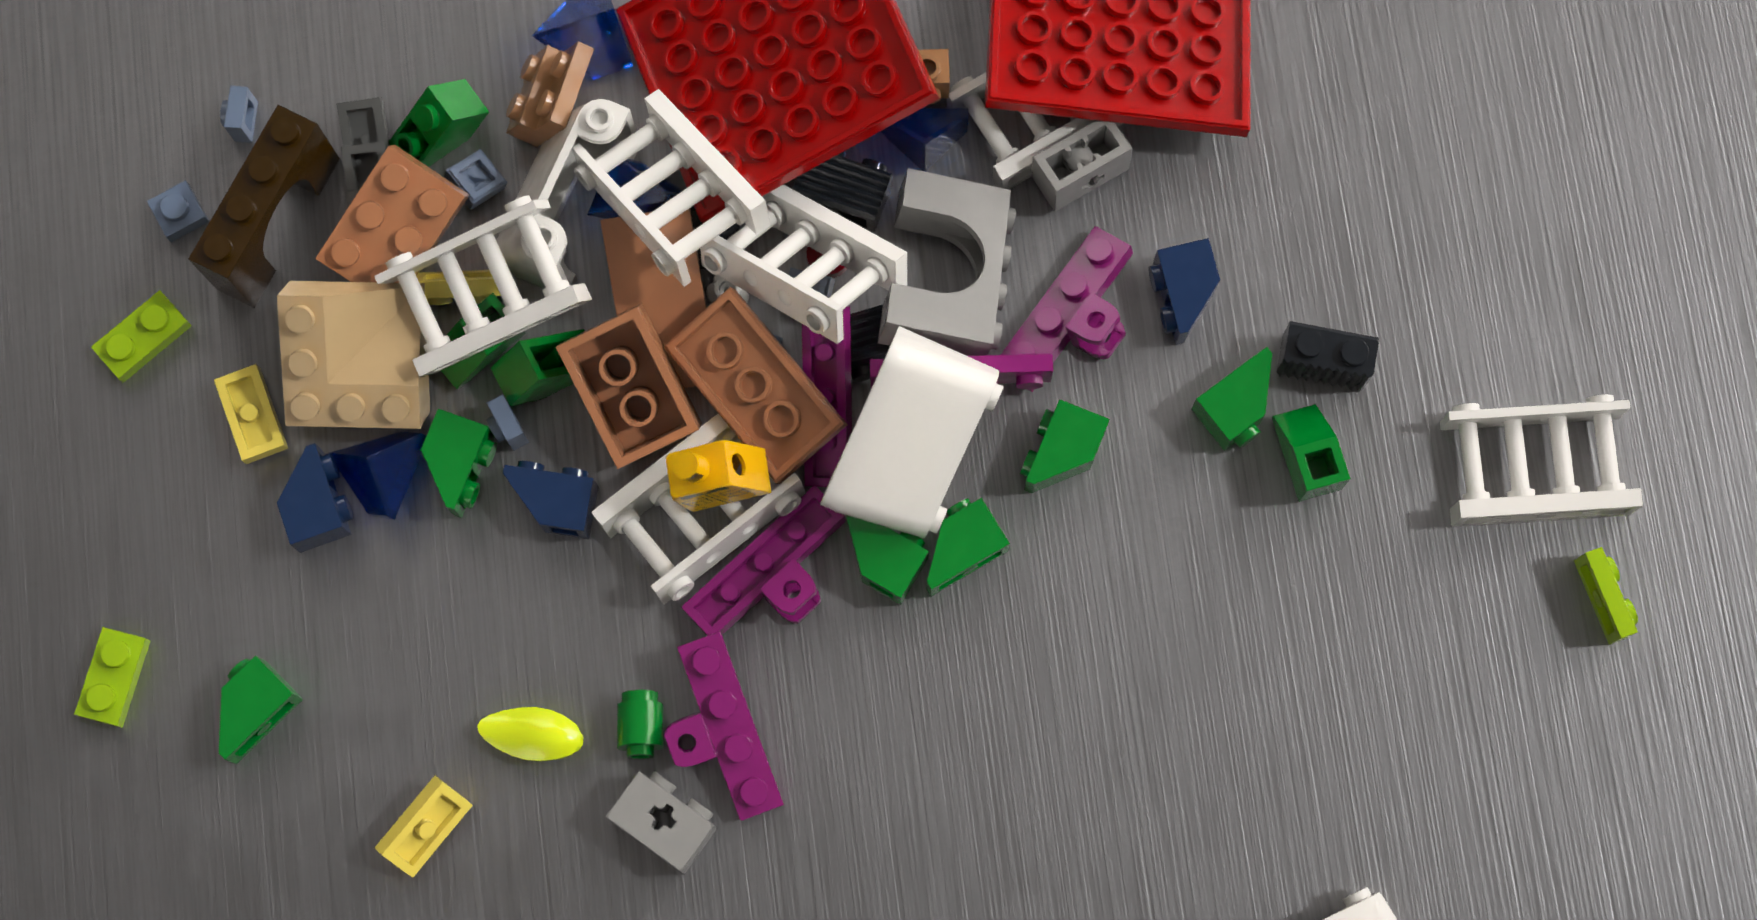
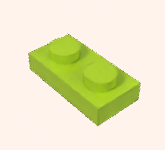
(141, 336)
(1600, 580)
(112, 677)

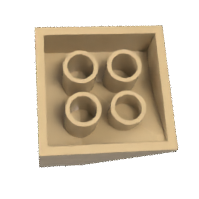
(350, 356)

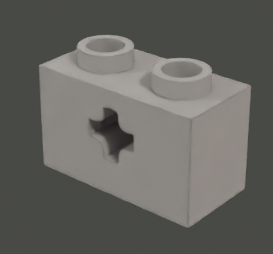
(1081, 163)
(635, 815)

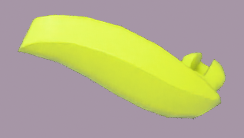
(531, 733)

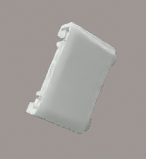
(552, 178)
(911, 435)

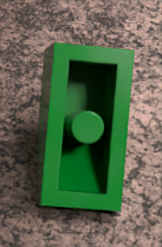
(533, 369)
(1237, 402)
(965, 544)
(252, 706)

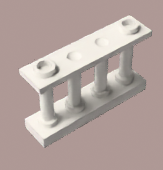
(689, 150)
(1011, 165)
(822, 230)
(518, 312)
(651, 487)
(1521, 501)

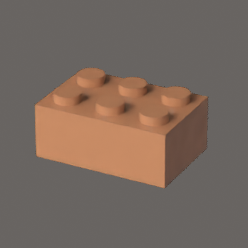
(394, 213)
(629, 386)

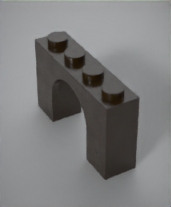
(231, 246)

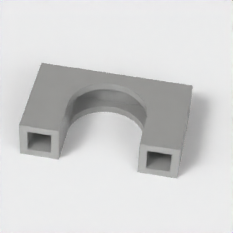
(975, 221)

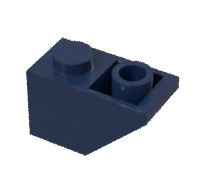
(1187, 282)
(556, 500)
(311, 504)

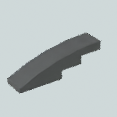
(363, 139)

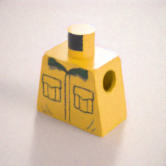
(707, 474)

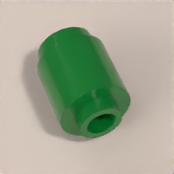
(639, 724)

